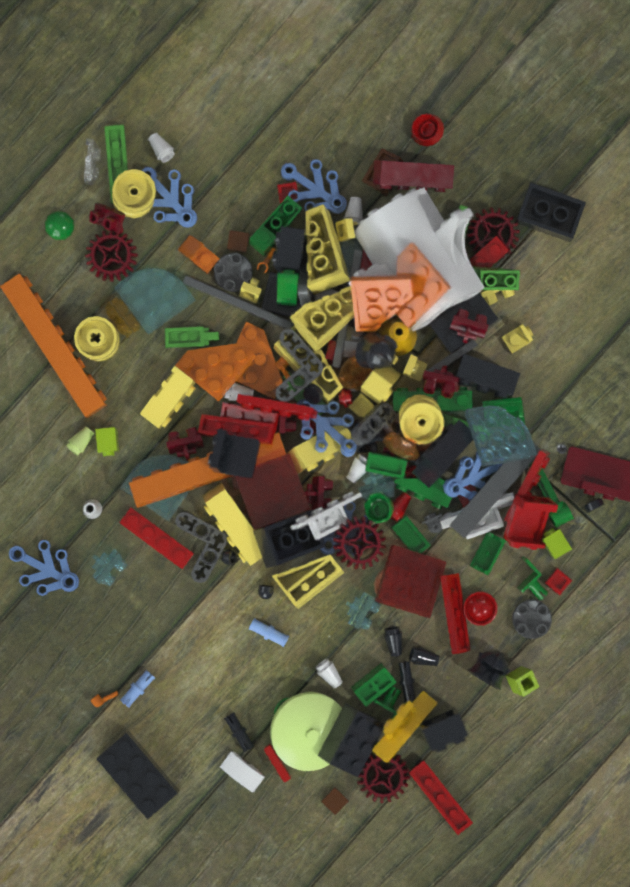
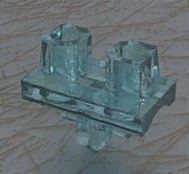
(377, 484)
(106, 565)
(359, 610)

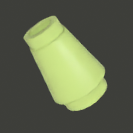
(80, 441)

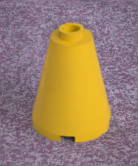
(405, 341)

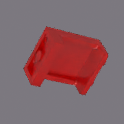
(528, 521)

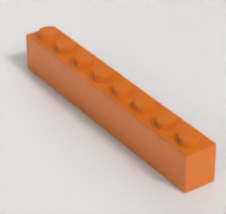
(53, 345)
(190, 476)

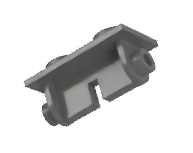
(433, 522)

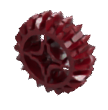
(506, 222)
(107, 263)
(358, 551)
(375, 781)

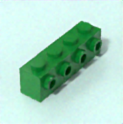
(458, 403)

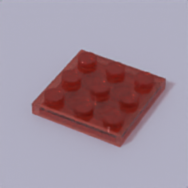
(273, 492)
(410, 581)

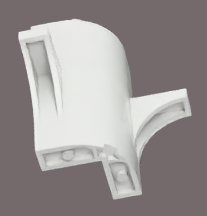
(417, 221)

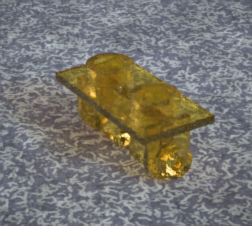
(126, 325)

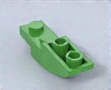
(498, 278)

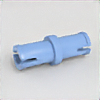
(268, 632)
(137, 688)

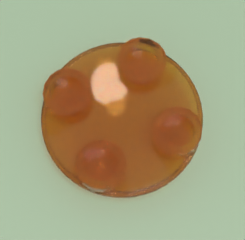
(353, 375)
(400, 447)

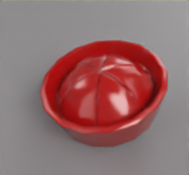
(427, 129)
(480, 608)

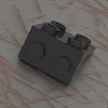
(233, 454)

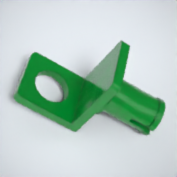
(531, 581)
(389, 700)

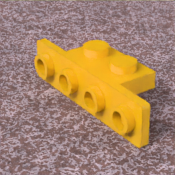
(403, 725)

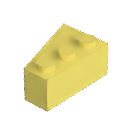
(379, 383)
(168, 398)
(306, 456)
(308, 580)

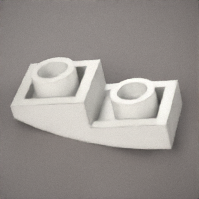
(242, 772)

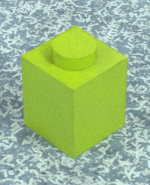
(107, 441)
(556, 543)
(522, 681)

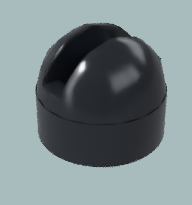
(229, 557)
(265, 591)

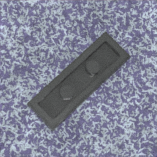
(455, 355)

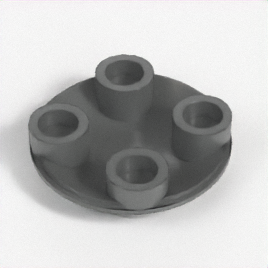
(233, 271)
(532, 619)

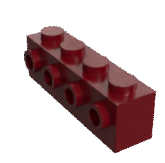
(413, 174)

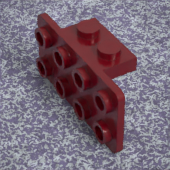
(597, 474)

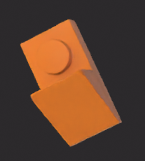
(198, 254)

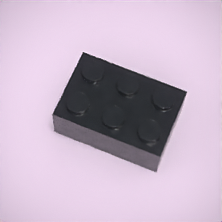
(550, 212)
(291, 250)
(441, 324)
(487, 377)
(442, 453)
(282, 544)
(444, 730)
(351, 740)

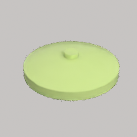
(302, 728)

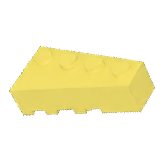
(325, 258)
(326, 381)
(233, 522)

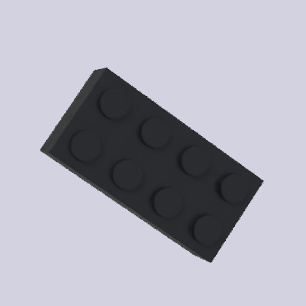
(138, 775)

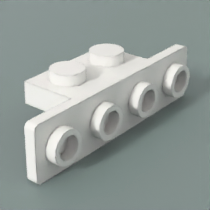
(329, 519)
(491, 520)

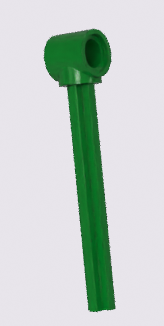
(563, 512)

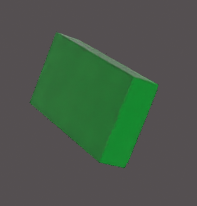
(386, 465)
(410, 535)

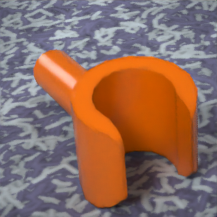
(266, 261)
(282, 364)
(97, 701)

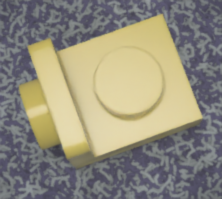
(517, 338)
(414, 368)

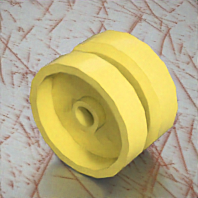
(133, 182)
(89, 330)
(422, 408)

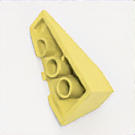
(324, 318)

